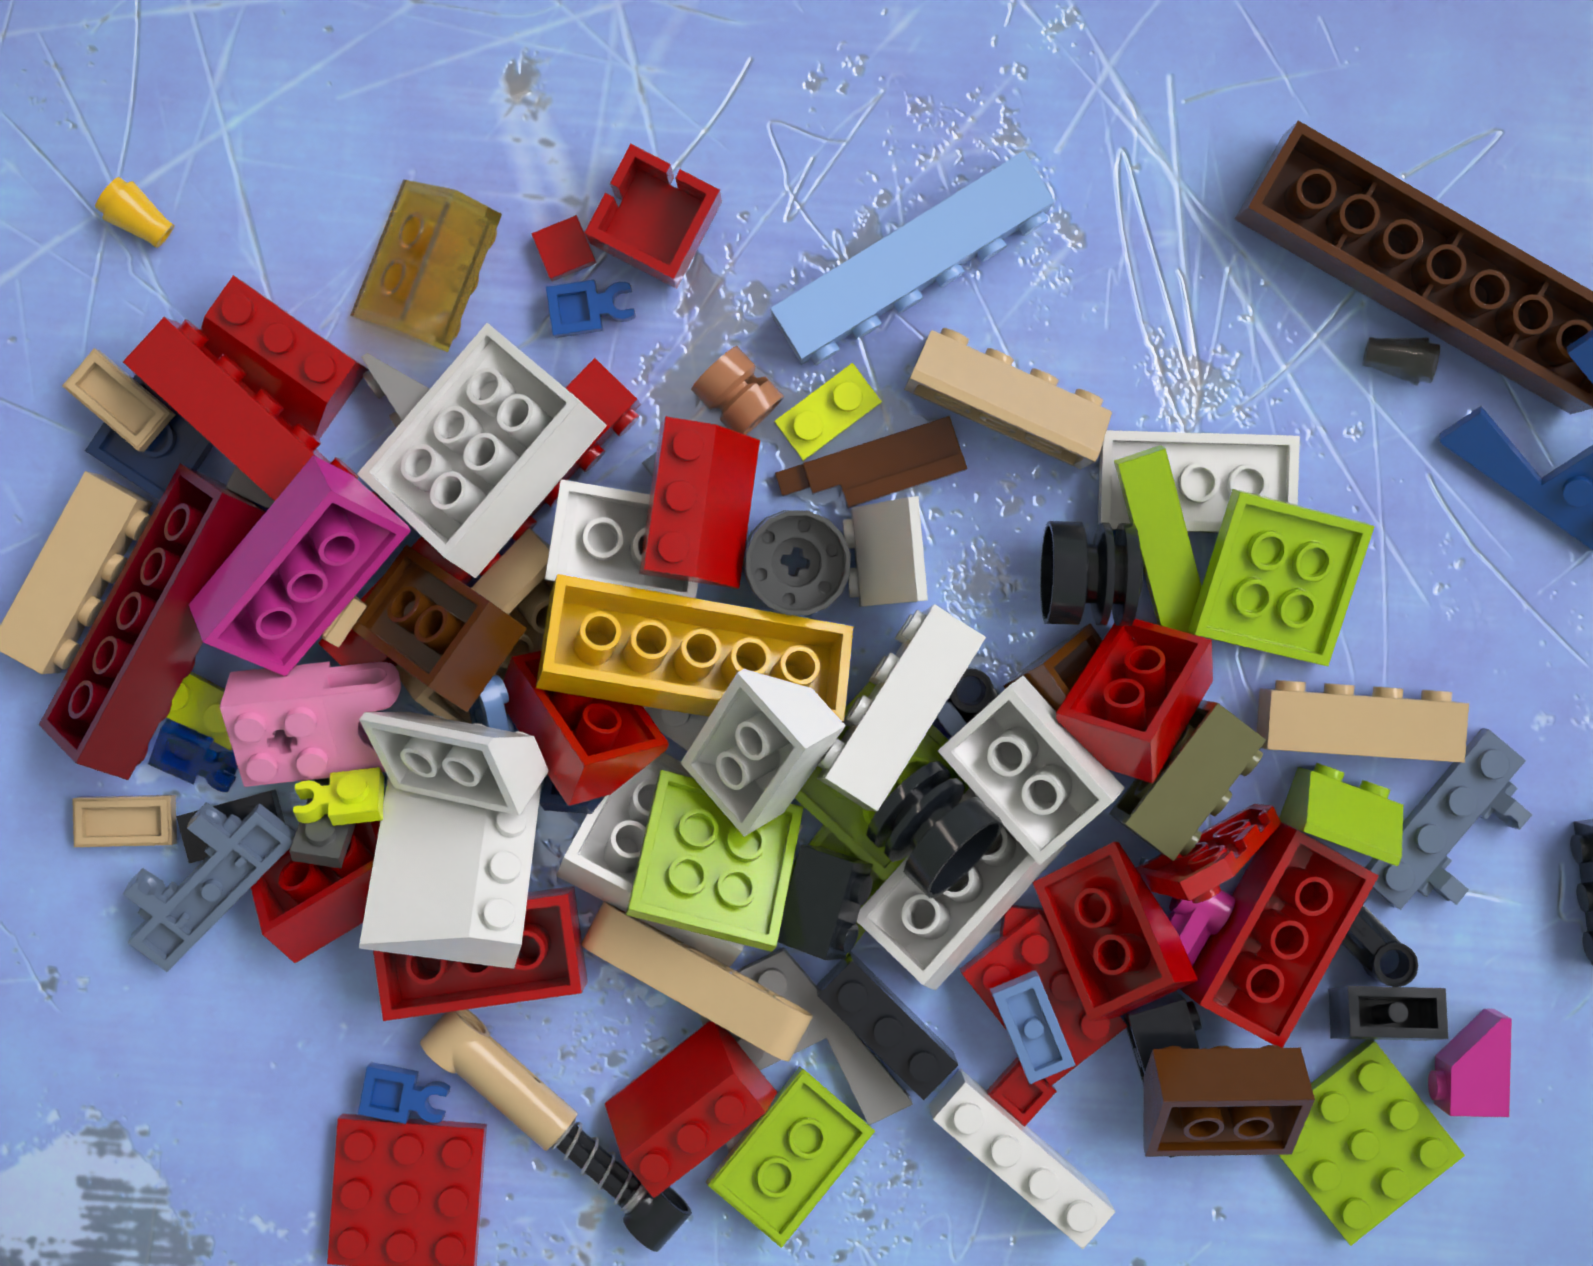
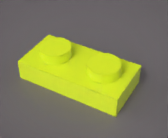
(827, 412)
(198, 708)

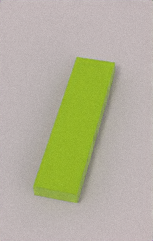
(1162, 534)

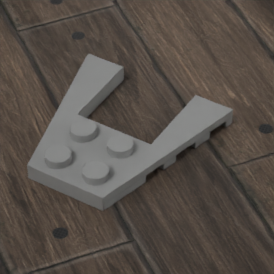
(868, 1077)

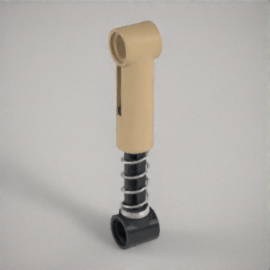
(464, 1047)

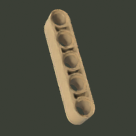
(698, 982)

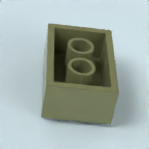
(1191, 782)

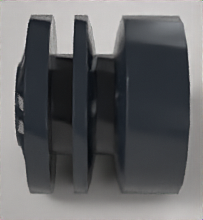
(1096, 573)
(932, 826)

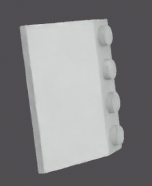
(481, 450)
(609, 847)
(449, 880)

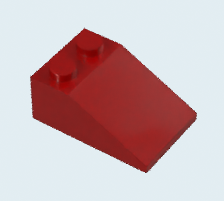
(1112, 934)

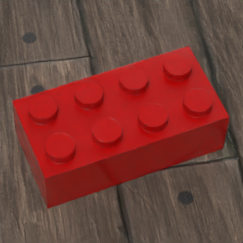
(546, 967)

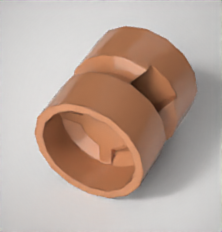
(737, 391)

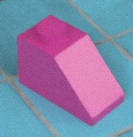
(1475, 1069)

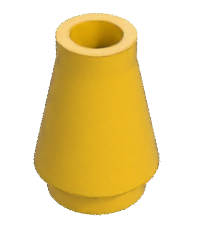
(132, 211)

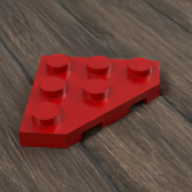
(1214, 858)

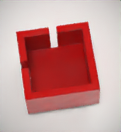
(655, 223)

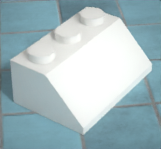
(760, 747)
(457, 759)
(1030, 770)

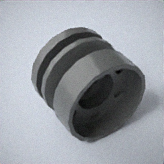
(810, 587)

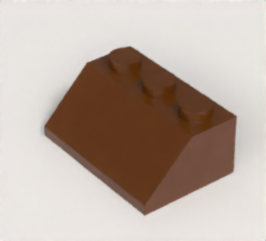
(1225, 1101)

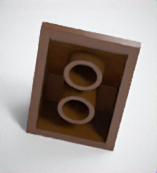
(437, 628)

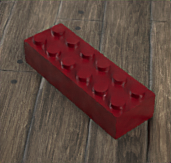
(145, 629)

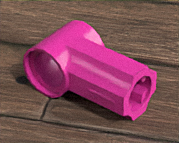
(1199, 920)

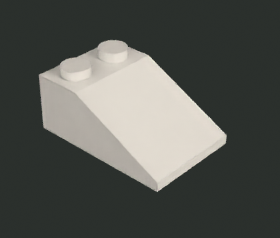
(602, 538)
(886, 552)

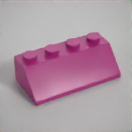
(297, 568)

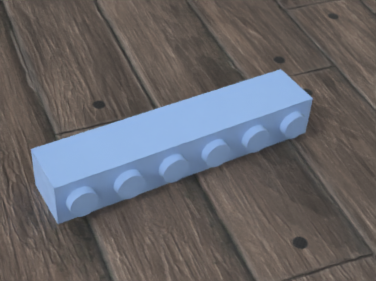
(913, 258)

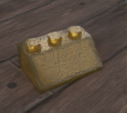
(426, 264)

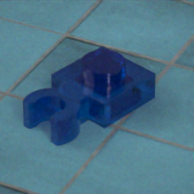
(188, 755)

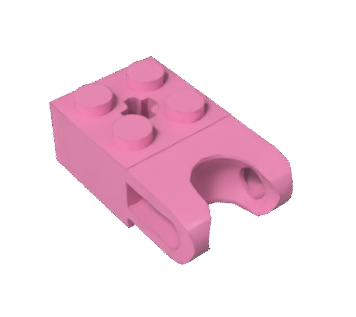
(305, 720)

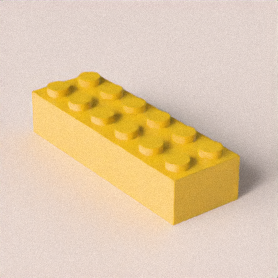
(680, 648)

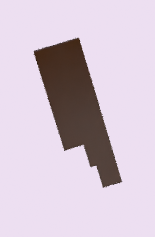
(881, 465)

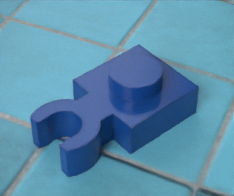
(579, 307)
(393, 1093)

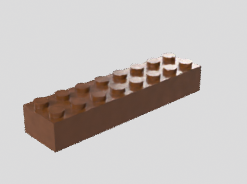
(1424, 263)

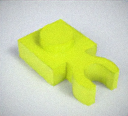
(349, 798)

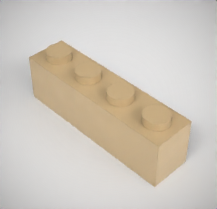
(73, 573)
(1363, 724)

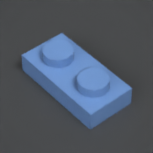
(1032, 1027)

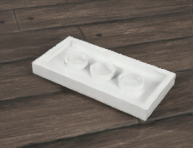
(1204, 471)

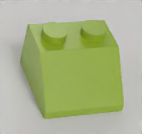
(1345, 814)

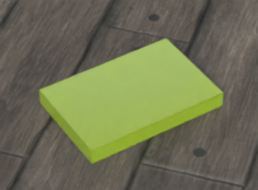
(790, 1157)

